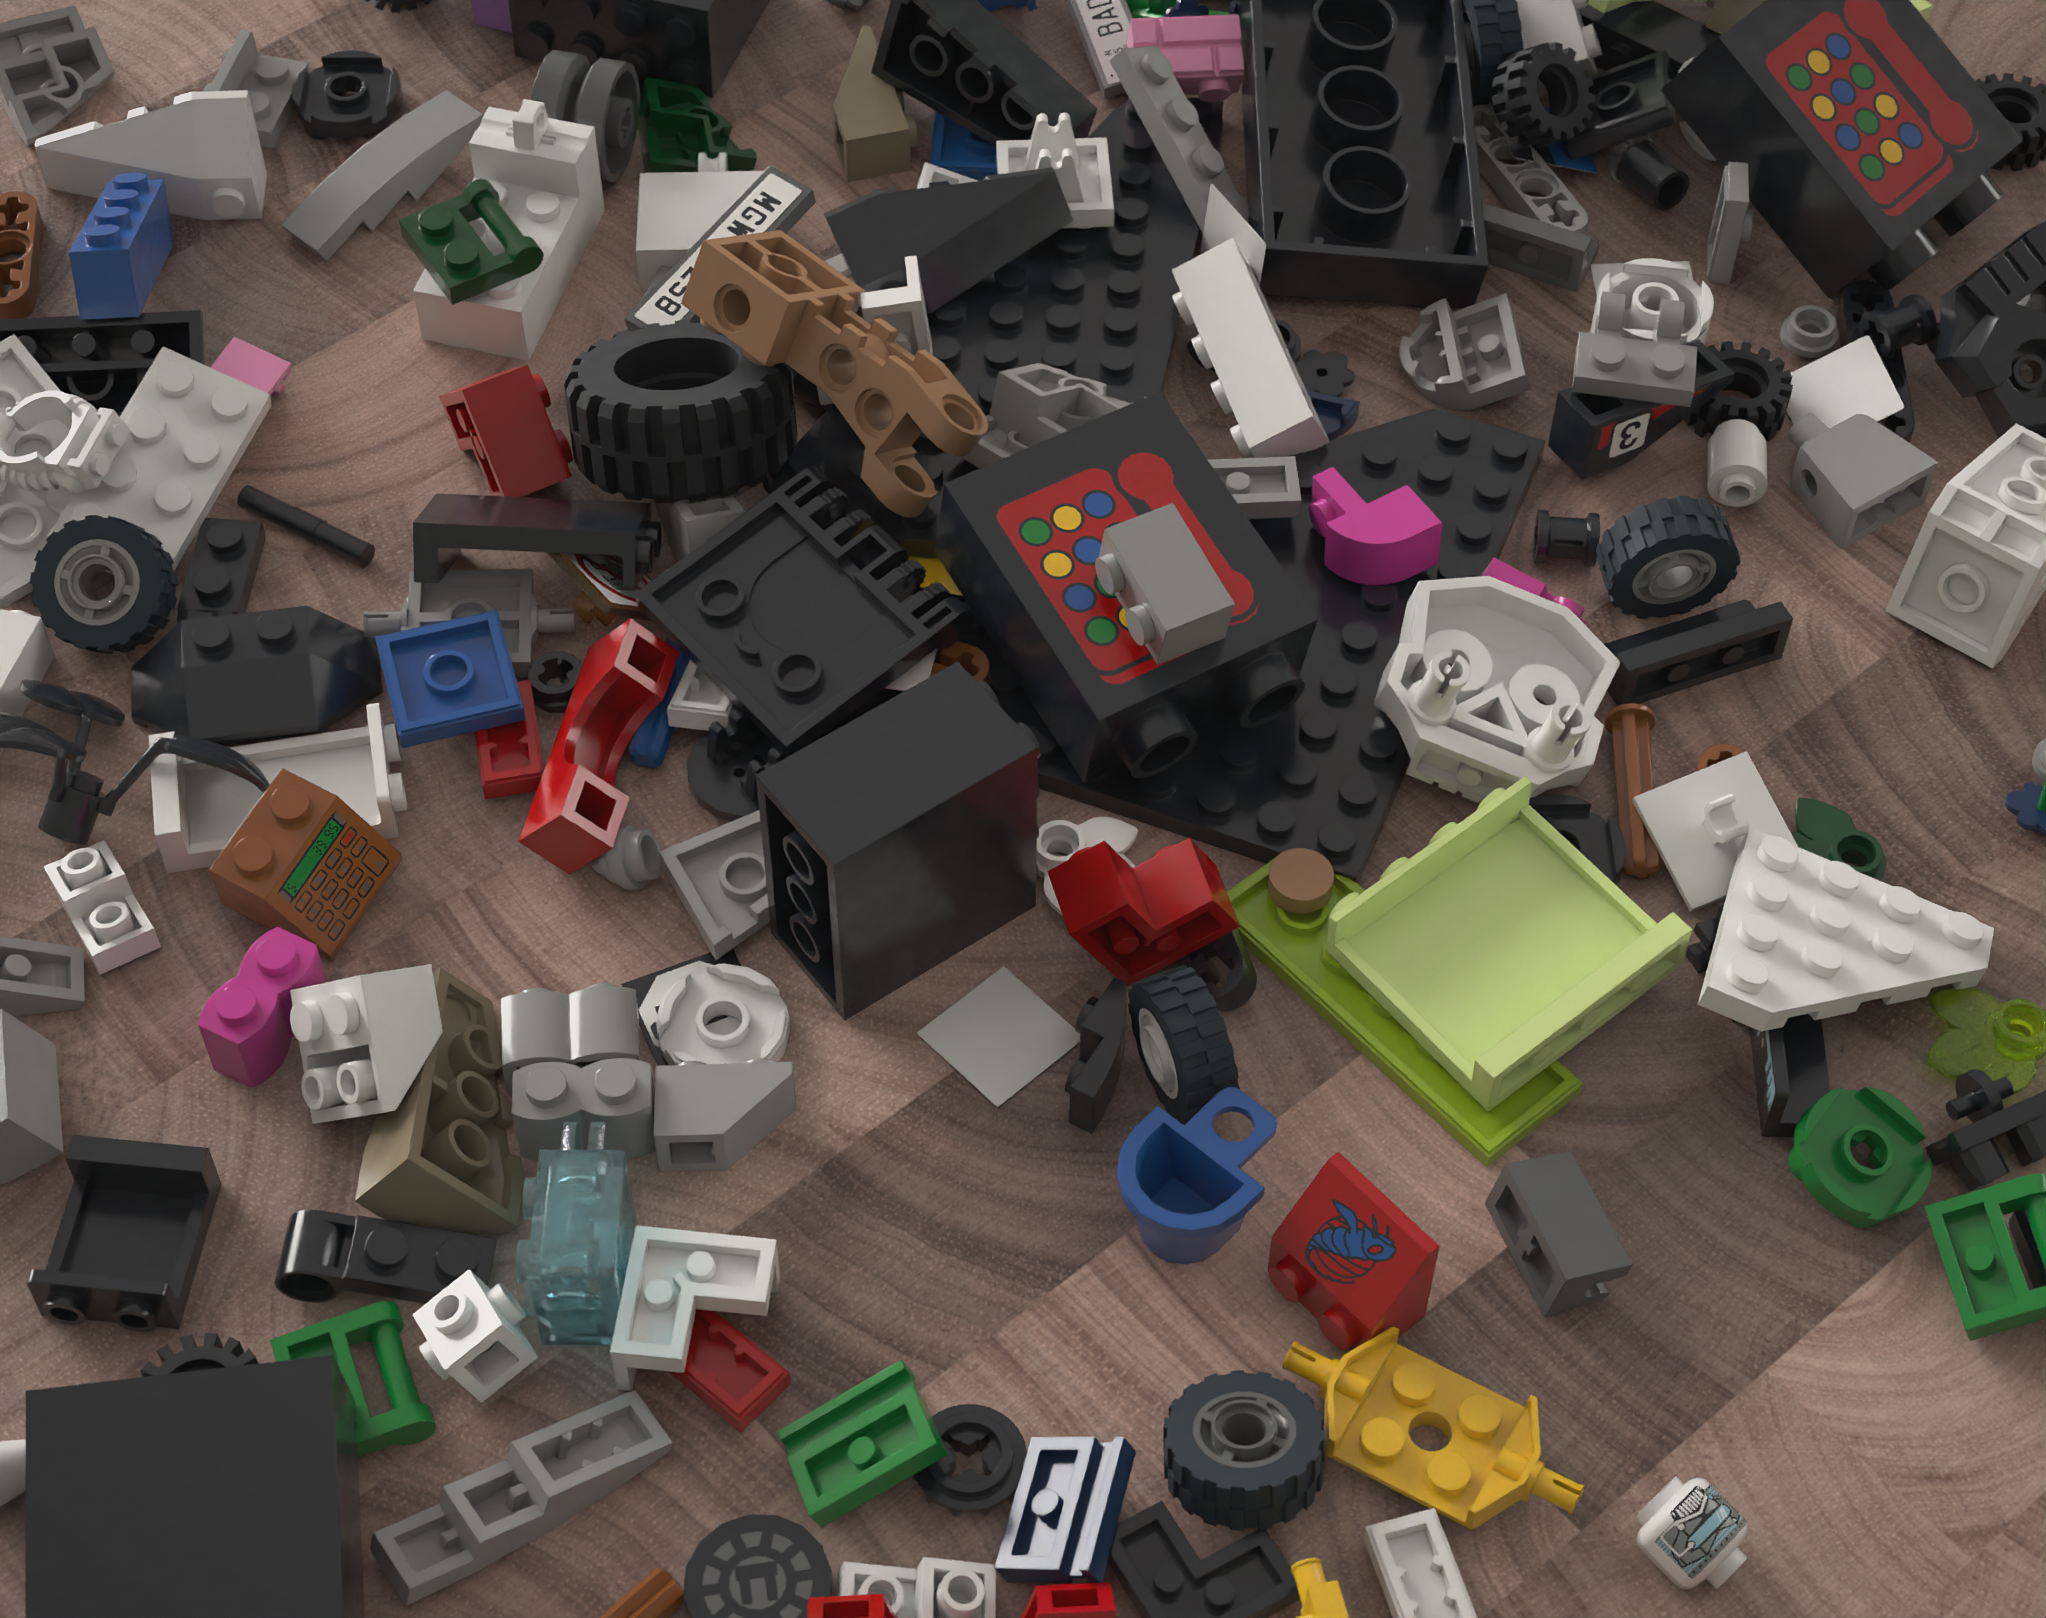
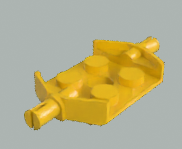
(1389, 1390)

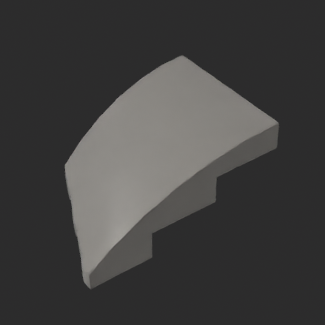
(48, 69)
(1035, 406)

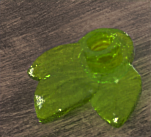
(1984, 1036)

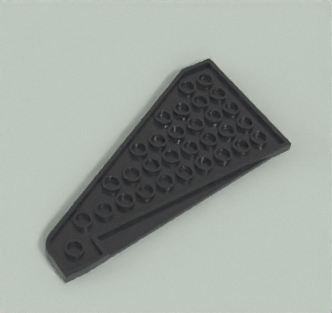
(1073, 302)

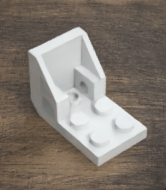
(1981, 552)

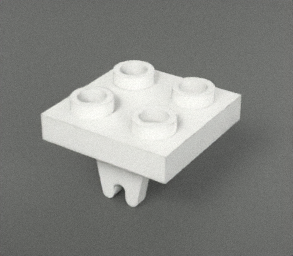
(1078, 164)

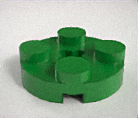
(1832, 1174)

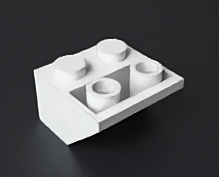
(364, 1040)

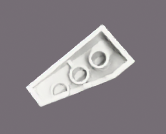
(198, 145)

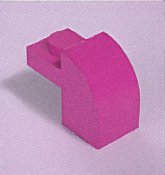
(1376, 539)

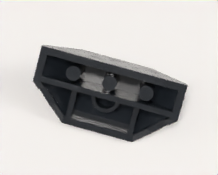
(106, 356)
(255, 676)

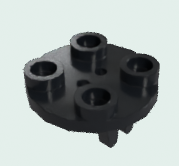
(724, 755)

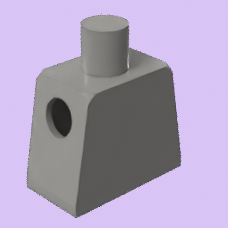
(1857, 475)

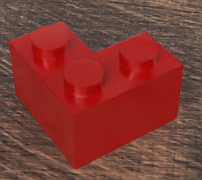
(510, 431)
(1145, 913)

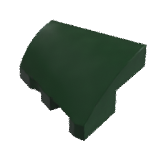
(679, 125)

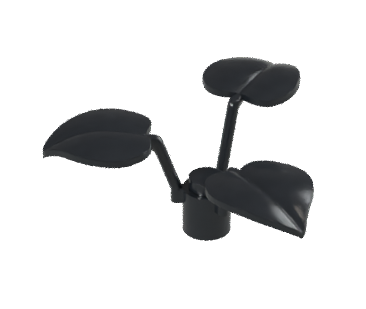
(77, 795)

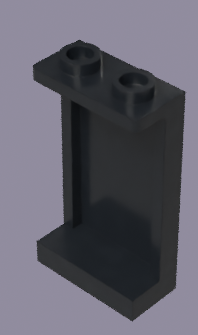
(534, 525)

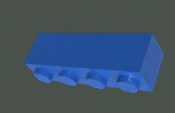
(122, 247)

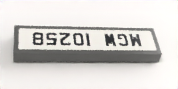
(767, 205)

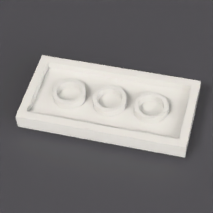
(179, 452)

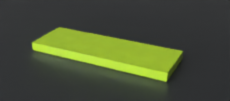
(1297, 953)

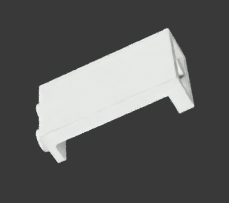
(204, 806)

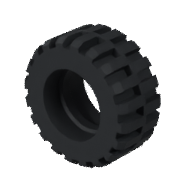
(677, 414)

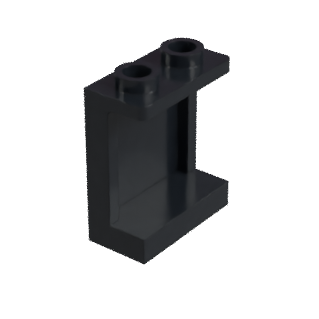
(128, 1234)

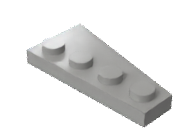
(722, 882)

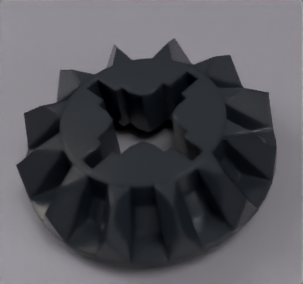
(969, 1430)

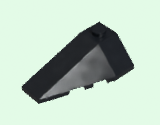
(953, 229)

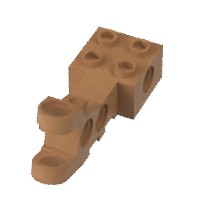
(802, 312)

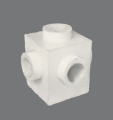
(462, 1328)

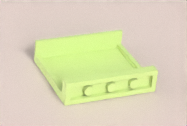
(1501, 945)

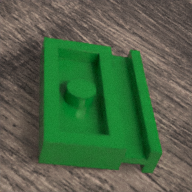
(861, 1443)

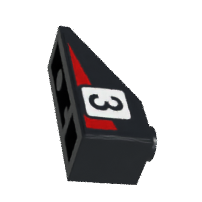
(1606, 432)

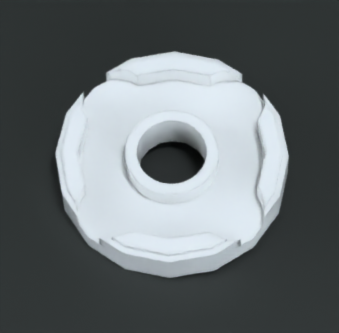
(718, 992)

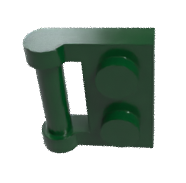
(455, 252)

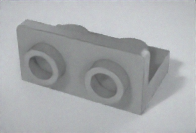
(267, 82)

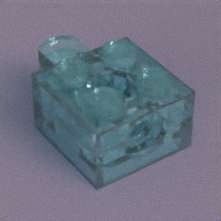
(577, 1238)

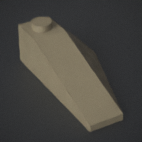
(446, 1145)

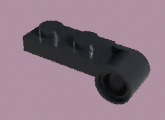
(375, 1257)

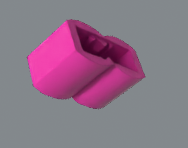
(249, 1015)

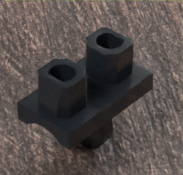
(1973, 1146)

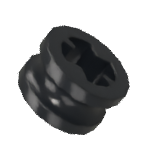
(548, 667)

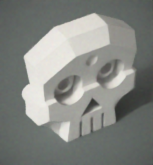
(1480, 719)

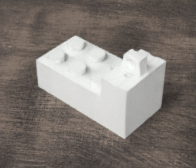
(551, 193)

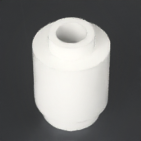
(1737, 464)

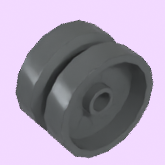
(596, 97)

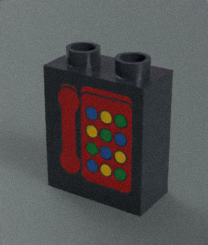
(1847, 131)
(1024, 558)

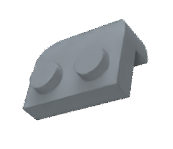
(1466, 354)

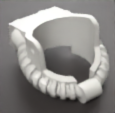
(77, 462)

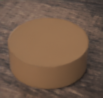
(1300, 880)

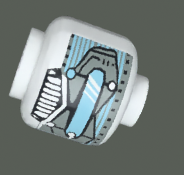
(1692, 1533)

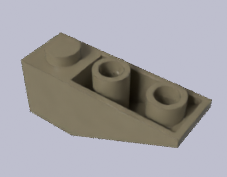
(869, 118)

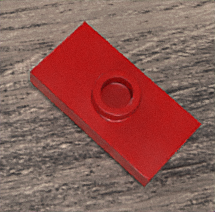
(511, 753)
(730, 1371)

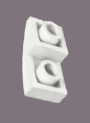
(102, 906)
(931, 1591)

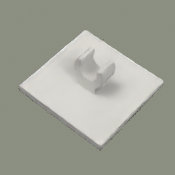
(1704, 820)

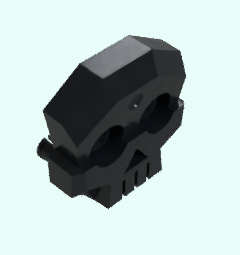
(1989, 335)

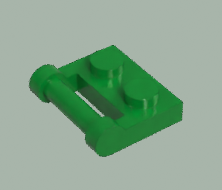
(1982, 1256)
(379, 1324)

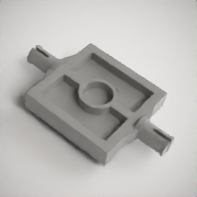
(477, 592)

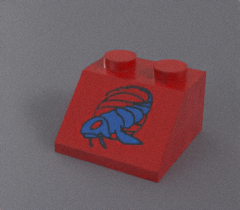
(1352, 1258)

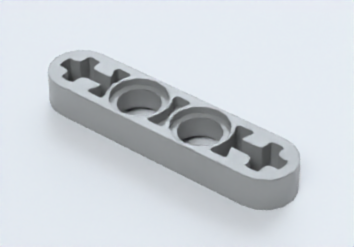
(1528, 176)

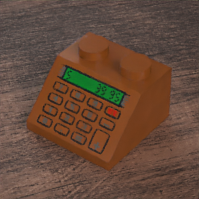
(304, 864)

